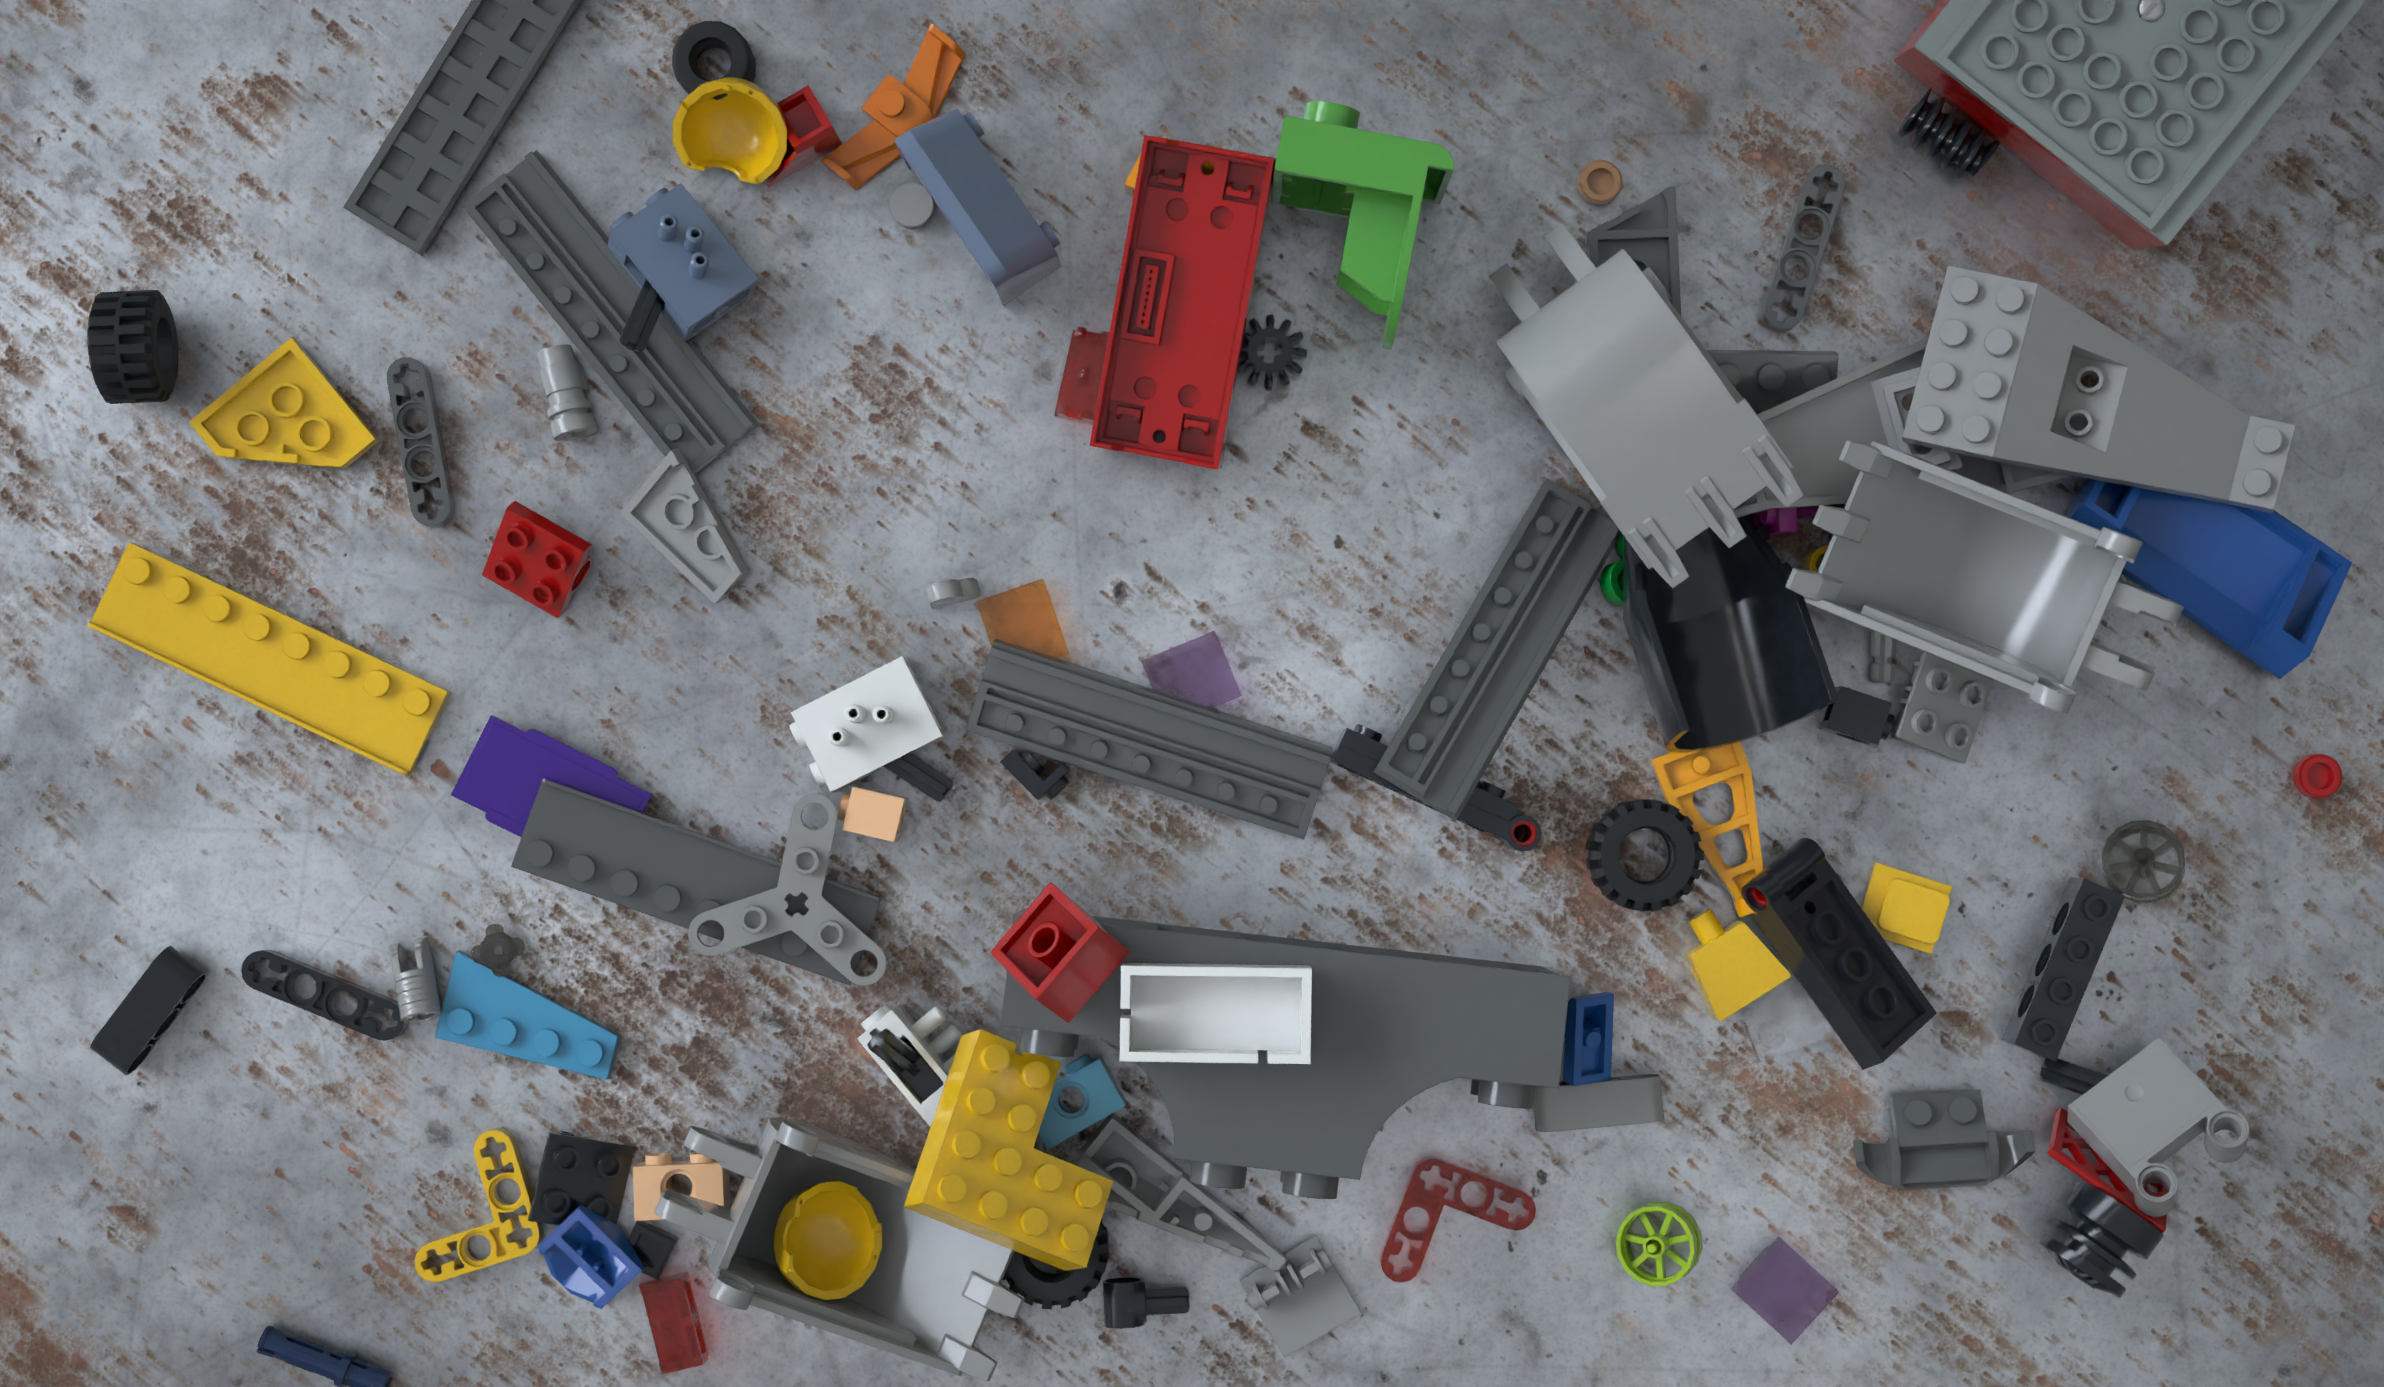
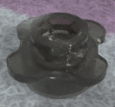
(510, 947)

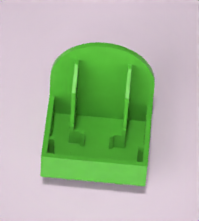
(1373, 182)

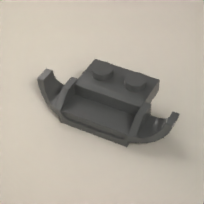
(1941, 1144)

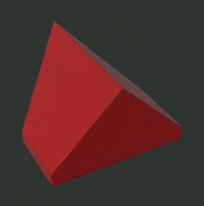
(808, 134)

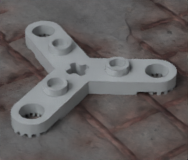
(766, 915)

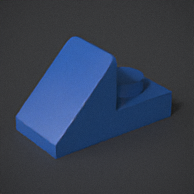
(1588, 1039)

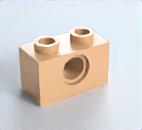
(654, 1175)

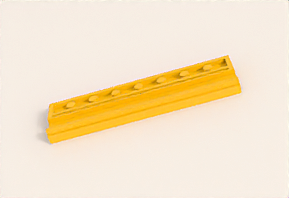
(269, 659)

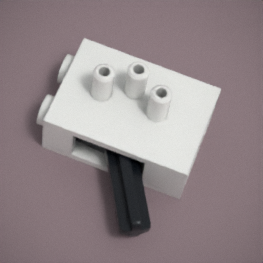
(870, 728)

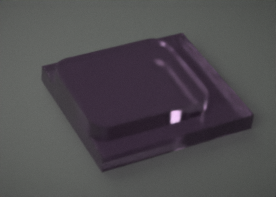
(1194, 672)
(1784, 1289)

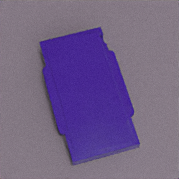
(509, 769)

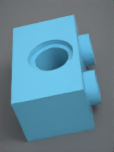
(1100, 1095)

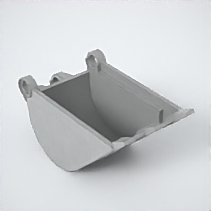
(1639, 405)
(1976, 576)
(929, 1277)

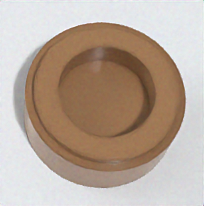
(1599, 183)

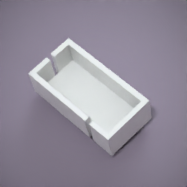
(1215, 1013)

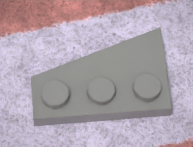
(685, 528)

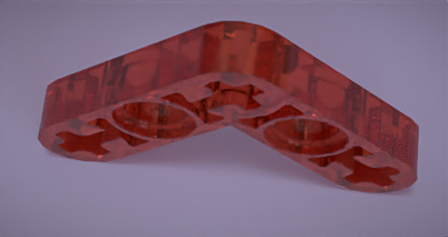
(1433, 1202)

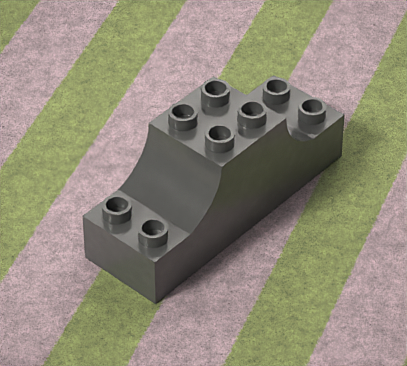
(1378, 1037)

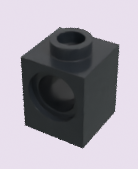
(1858, 717)

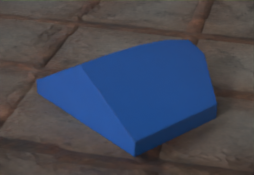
(590, 1257)

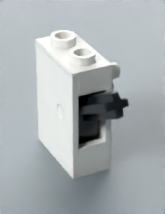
(909, 1055)

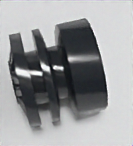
(2101, 1239)

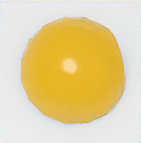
(732, 133)
(827, 1240)

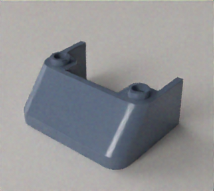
(980, 203)

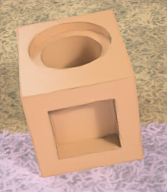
(873, 813)

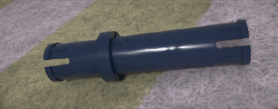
(315, 1358)

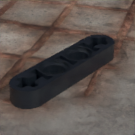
(323, 1000)

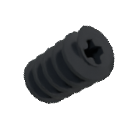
(1947, 136)

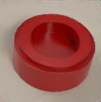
(2317, 776)

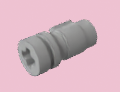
(565, 389)

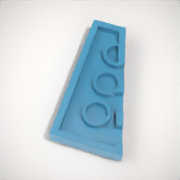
(521, 1022)

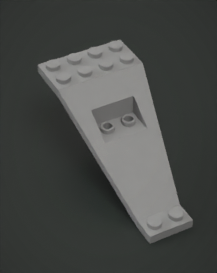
(2008, 383)
(1866, 409)

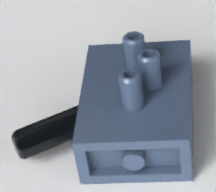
(679, 265)

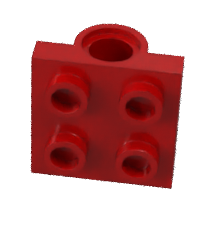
(537, 559)

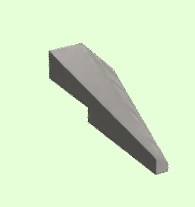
(1162, 1196)

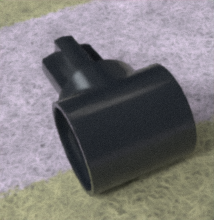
(1129, 1302)

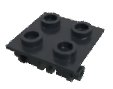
(577, 1174)

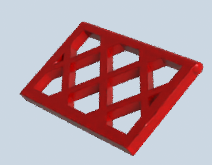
(2062, 1138)

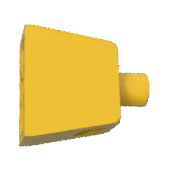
(1731, 965)

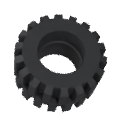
(132, 346)
(1682, 859)
(1061, 1287)

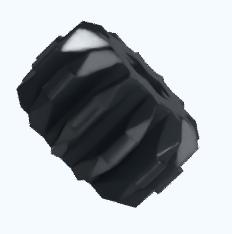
(1281, 362)

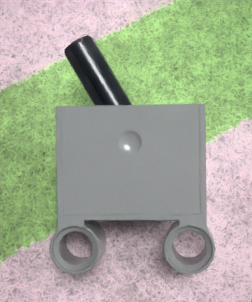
(2145, 1117)

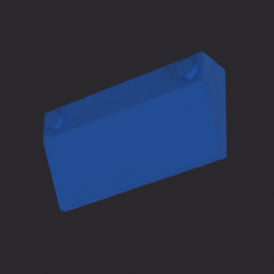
(2231, 566)

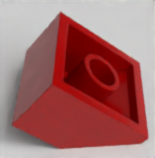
(1059, 952)

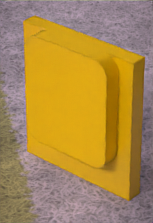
(1906, 907)

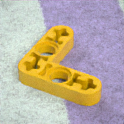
(498, 1231)

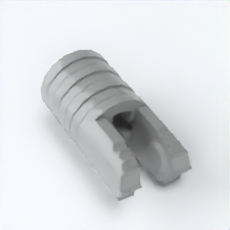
(418, 987)

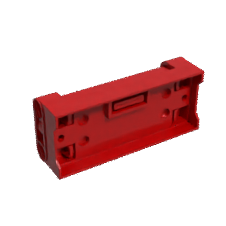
(1182, 301)

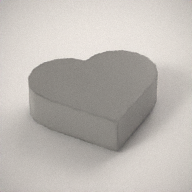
(952, 592)

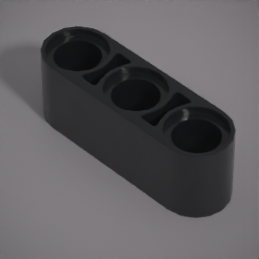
(148, 1010)

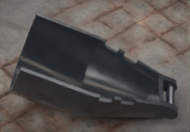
(1727, 645)

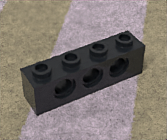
(2063, 968)

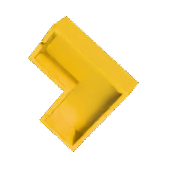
(983, 1162)

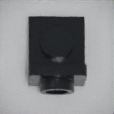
(1028, 770)

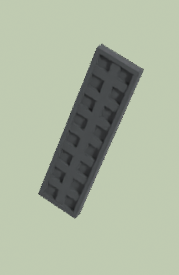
(455, 116)

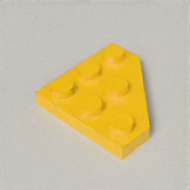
(285, 415)

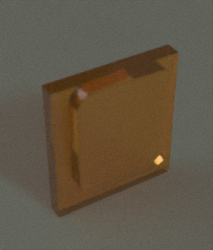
(1024, 619)

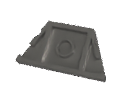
(1647, 236)

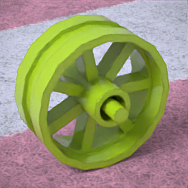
(1659, 1244)

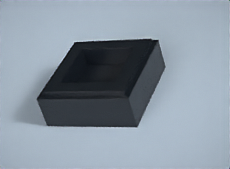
(652, 1247)

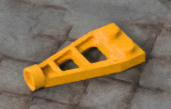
(1683, 775)

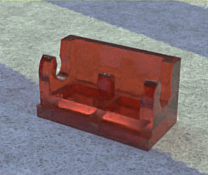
(1082, 376)
(675, 1322)

